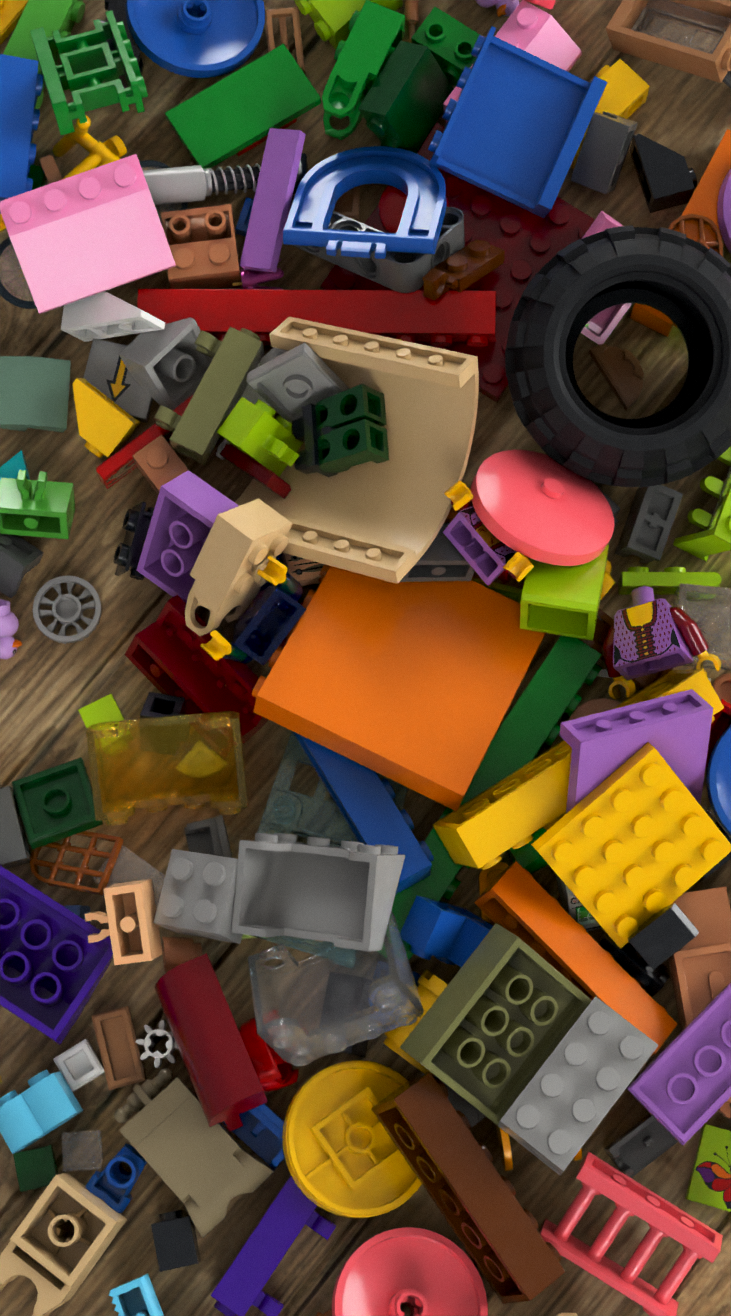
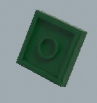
(56, 803)

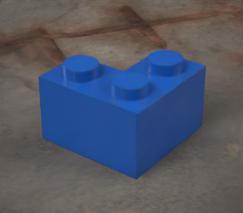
(443, 931)

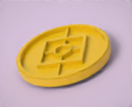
(341, 1148)

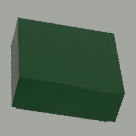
(35, 1167)

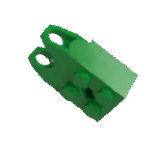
(359, 62)

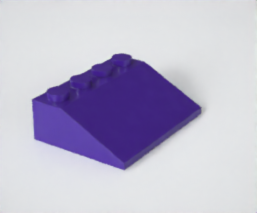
(46, 958)

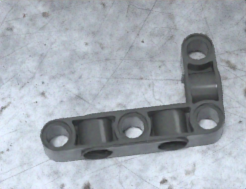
(398, 270)

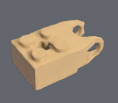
(230, 561)
(47, 1254)

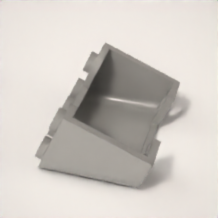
(316, 890)

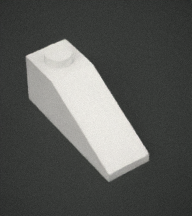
(106, 317)

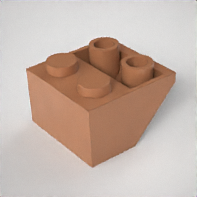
(202, 247)

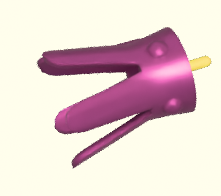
(252, 279)

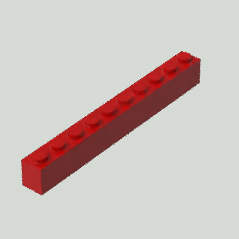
(386, 313)

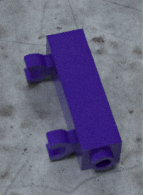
(265, 1250)

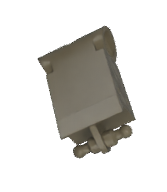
(194, 1160)

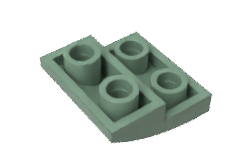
(34, 393)

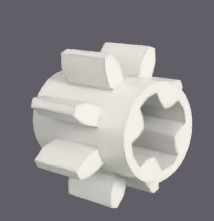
(149, 1043)

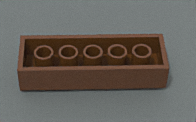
(469, 1189)

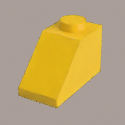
(101, 420)

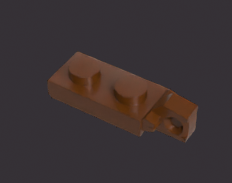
(462, 269)

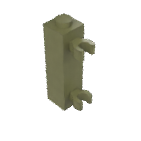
(216, 394)

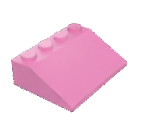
(87, 233)

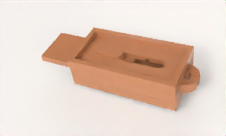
(704, 963)

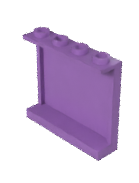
(604, 741)

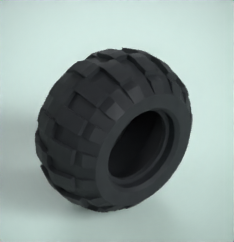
(568, 291)

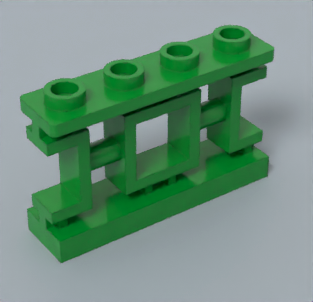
(93, 87)

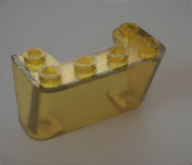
(167, 764)

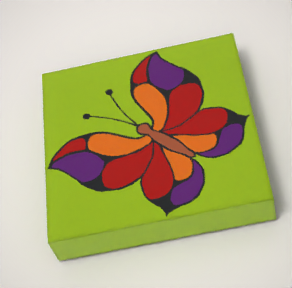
(712, 1169)

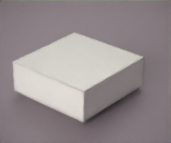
(79, 1065)

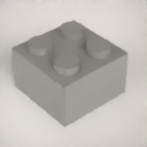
(199, 896)

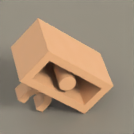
(130, 922)

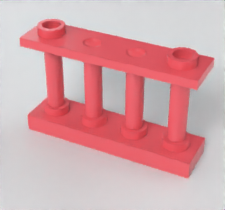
(631, 1200)

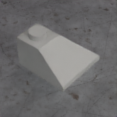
(167, 362)

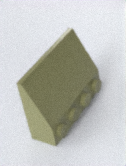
(496, 1023)

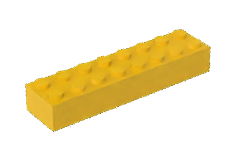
(538, 790)

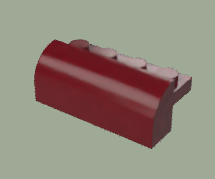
(179, 666)
(209, 1042)

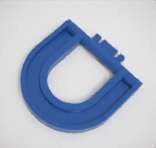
(355, 167)

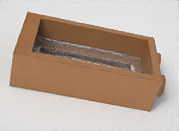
(676, 34)

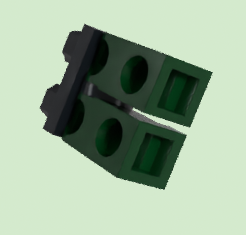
(342, 432)

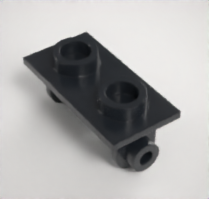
(128, 553)
(649, 979)

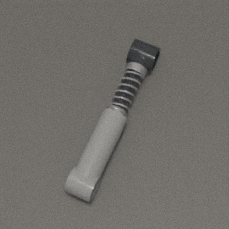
(196, 183)

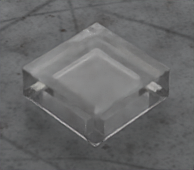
(82, 1150)

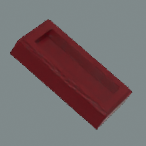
(256, 470)

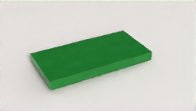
(243, 107)

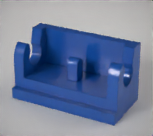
(263, 1134)

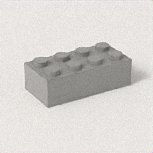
(577, 1085)

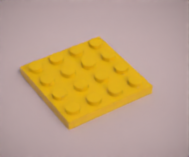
(633, 844)

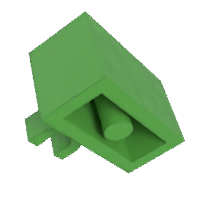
(36, 507)

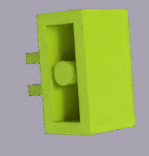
(261, 436)

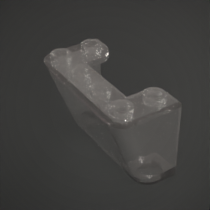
(326, 1007)

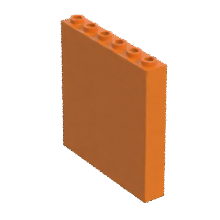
(401, 676)

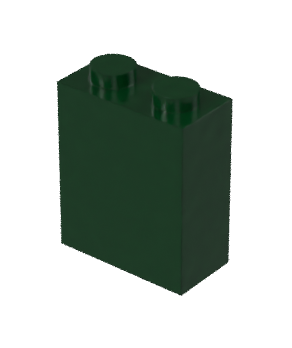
(406, 98)

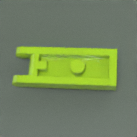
(664, 582)

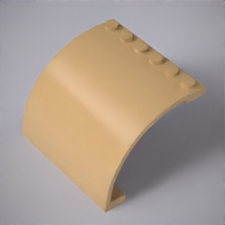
(387, 512)

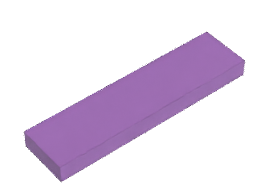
(272, 200)

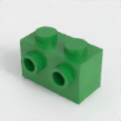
(448, 42)

